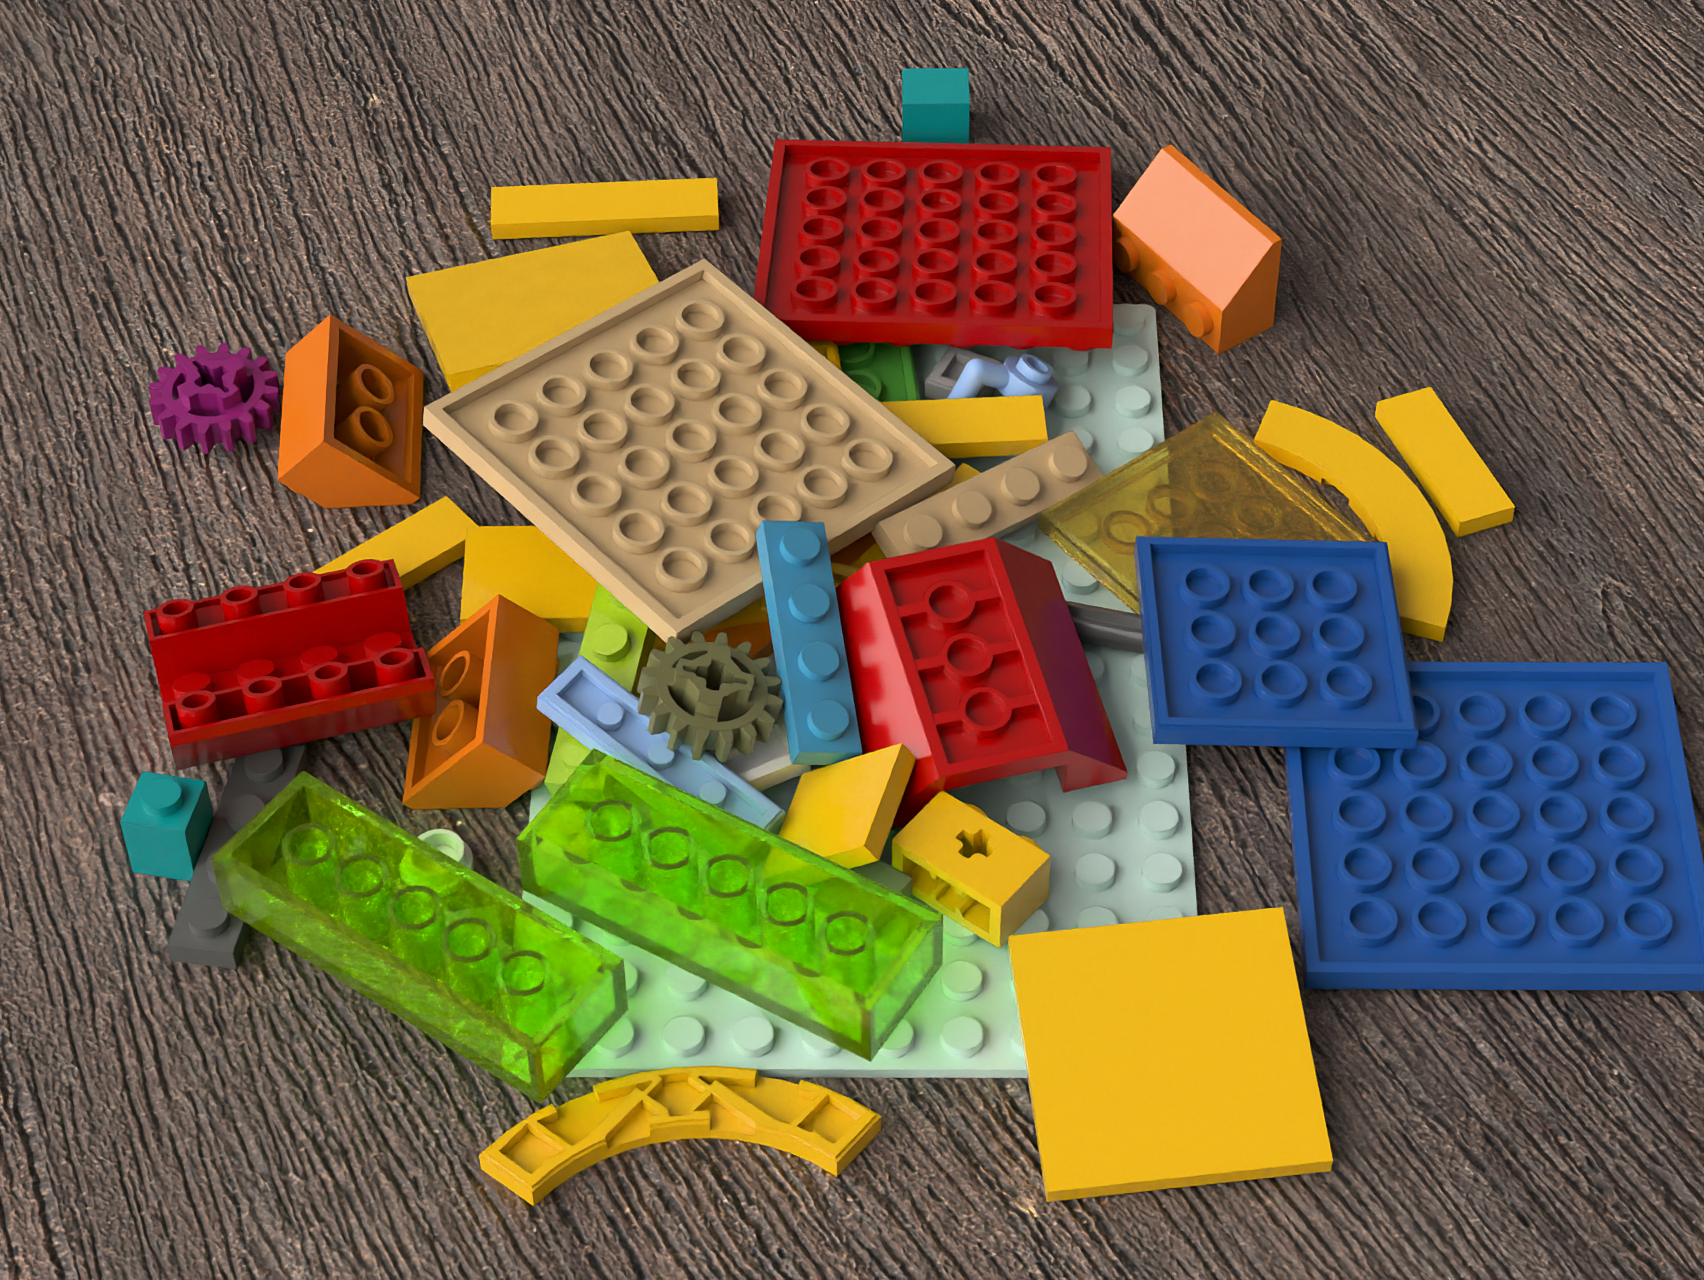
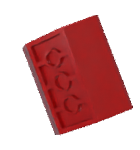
(287, 663)
(973, 671)

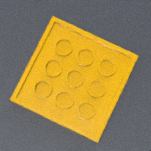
(513, 303)
(1167, 1054)

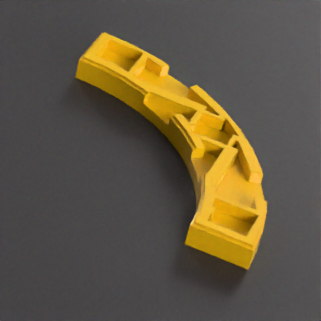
(1383, 501)
(678, 1106)

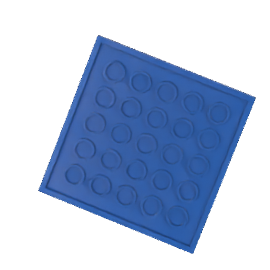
(1515, 846)

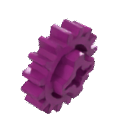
(215, 398)

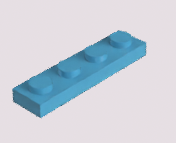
(808, 642)

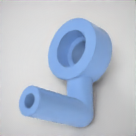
(1014, 378)

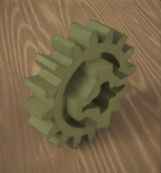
(709, 696)

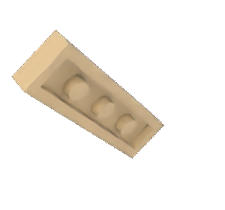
(993, 500)

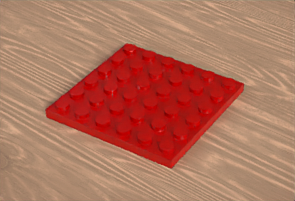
(939, 244)

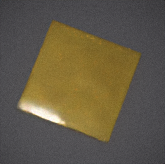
(1189, 486)

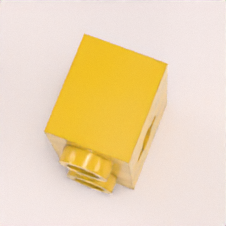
(972, 868)

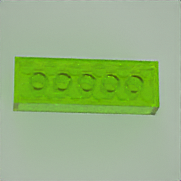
(732, 903)
(422, 935)

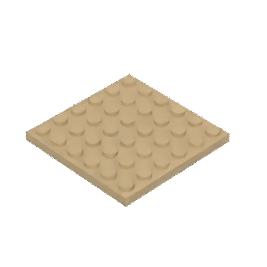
(671, 437)

